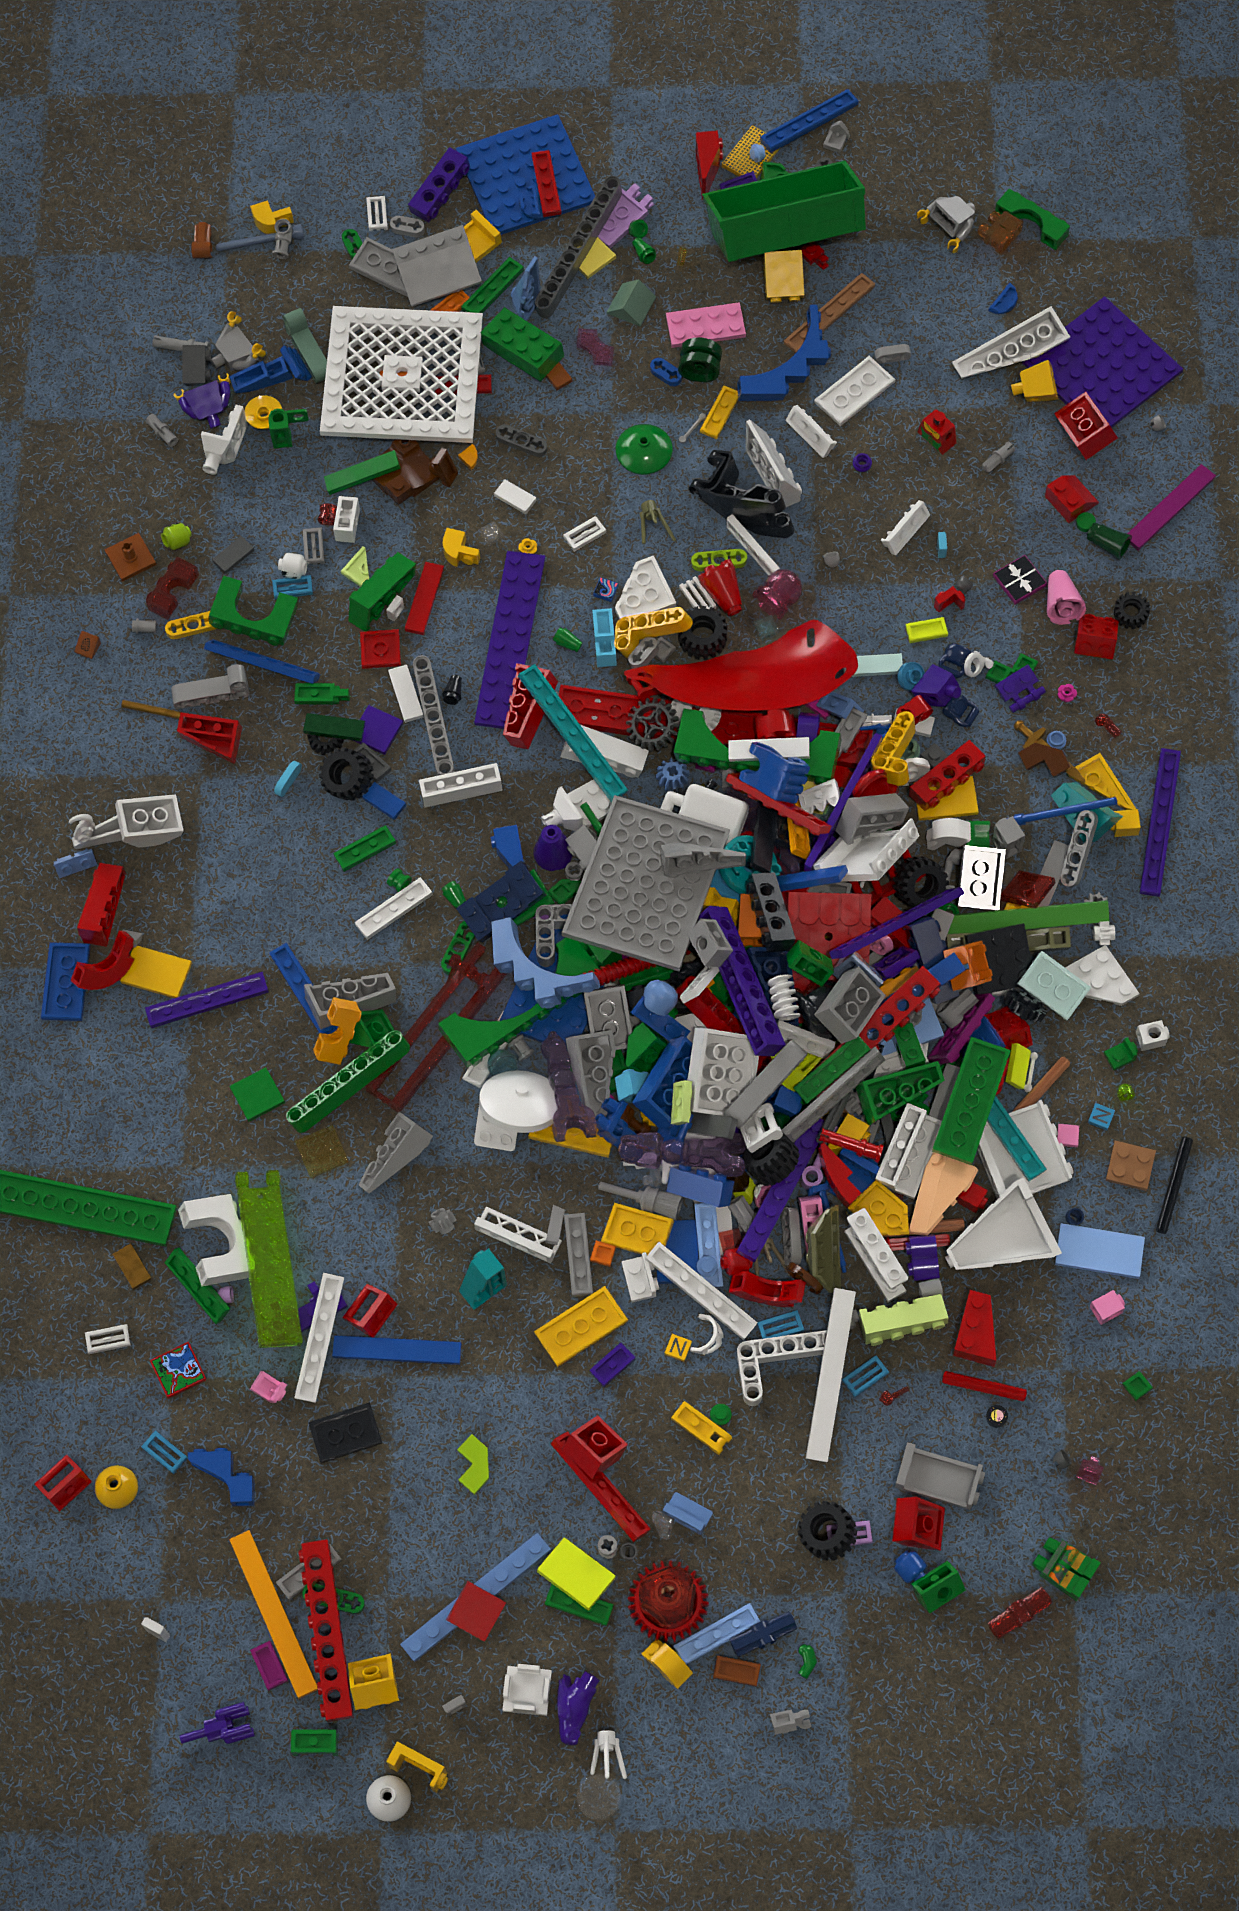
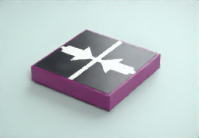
(1020, 579)

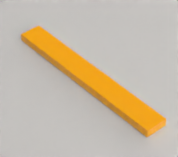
(274, 1614)

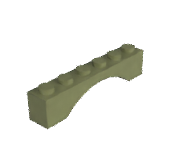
(1038, 940)

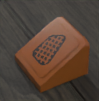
(87, 644)

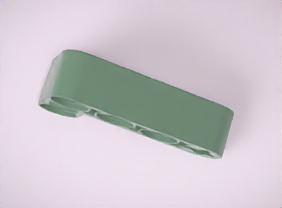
(303, 340)

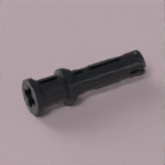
(688, 969)

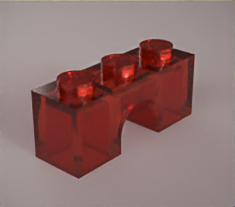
(178, 574)

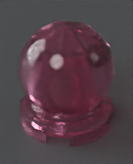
(779, 591)

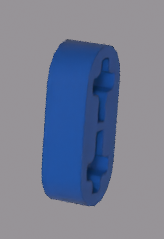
(664, 373)

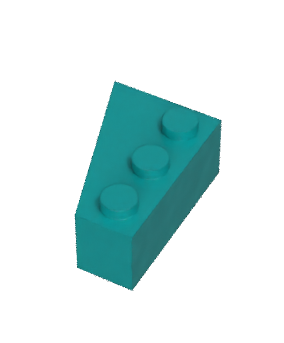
(1073, 794)
(483, 1279)

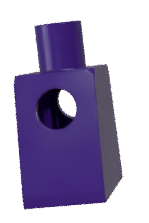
(937, 686)

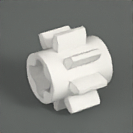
(1104, 933)

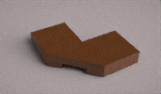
(1039, 753)

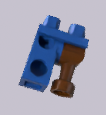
(617, 1121)

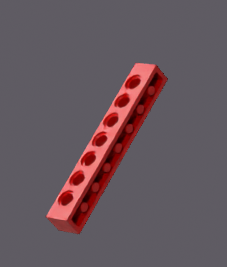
(890, 1007)
(343, 1708)

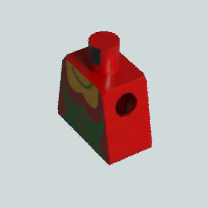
(938, 431)

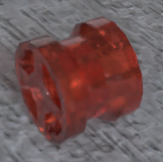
(327, 514)

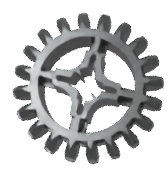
(651, 731)

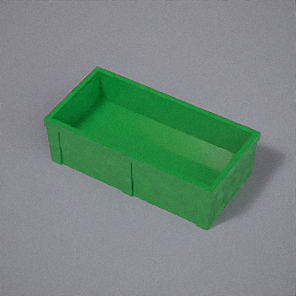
(786, 210)

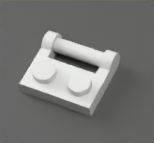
(754, 1132)

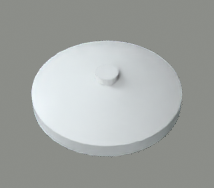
(518, 1101)

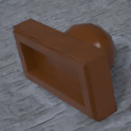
(443, 467)

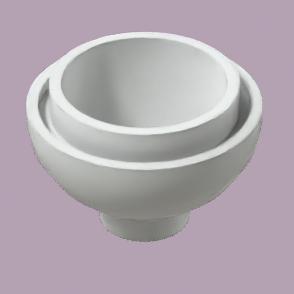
(393, 1808)

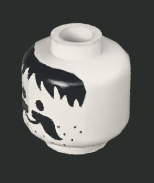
(292, 566)

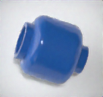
(910, 1566)

